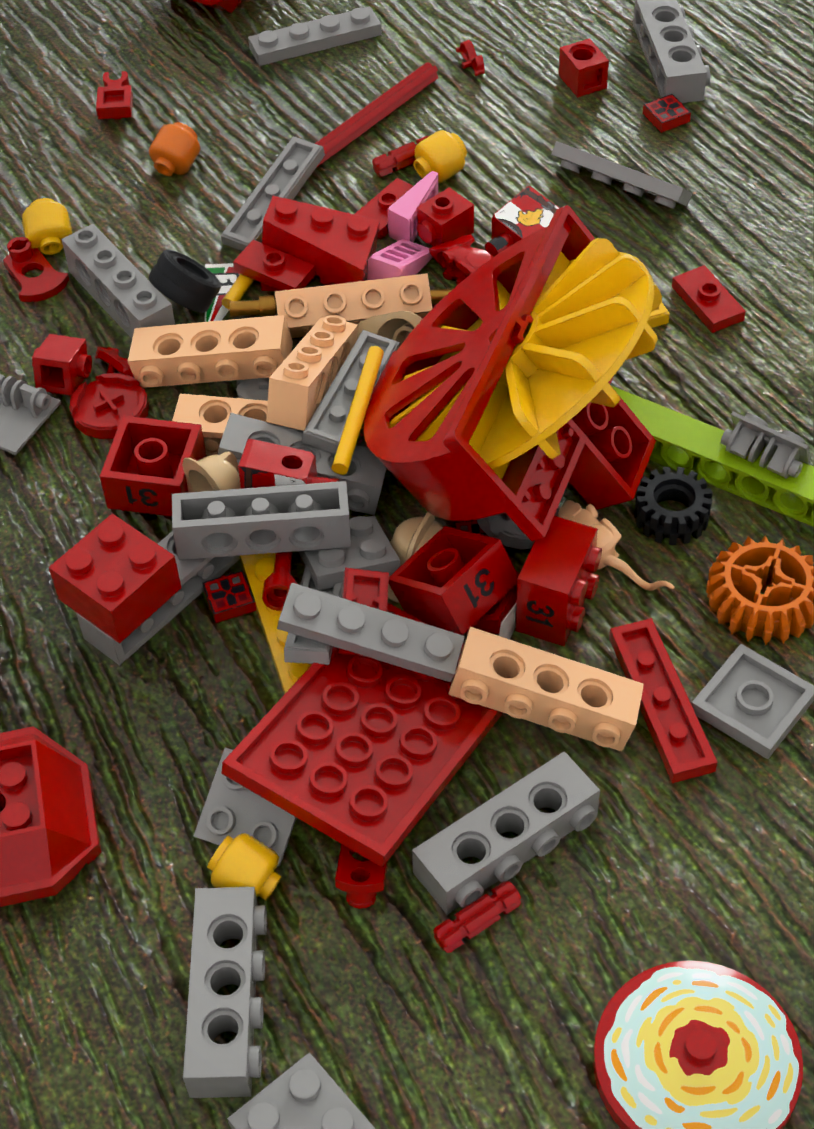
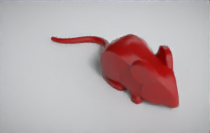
(459, 258)

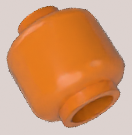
(174, 149)

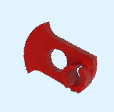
(23, 259)
(359, 879)

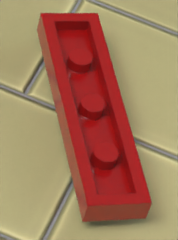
(663, 701)

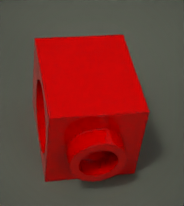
(583, 67)

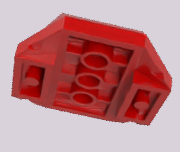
(44, 816)

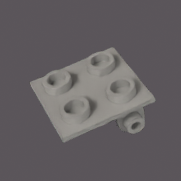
(22, 412)
(753, 434)
(236, 810)

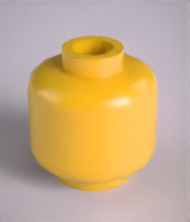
(440, 153)
(46, 224)
(245, 864)

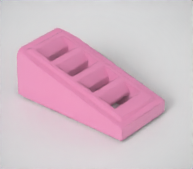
(403, 213)
(398, 260)

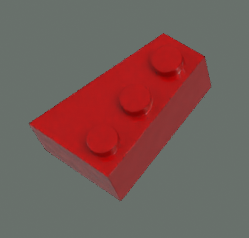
(322, 236)

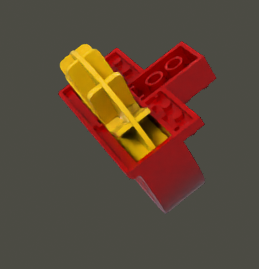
(512, 382)

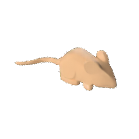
(607, 539)

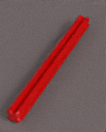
(377, 110)

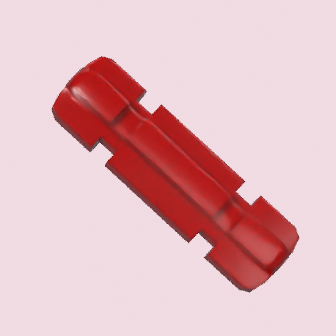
(397, 159)
(477, 916)

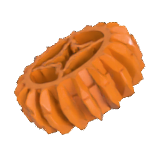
(745, 572)

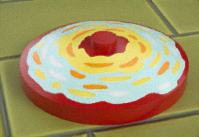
(696, 1052)

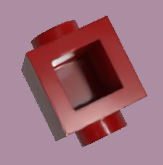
(445, 218)
(61, 364)

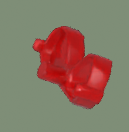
(472, 60)
(116, 362)

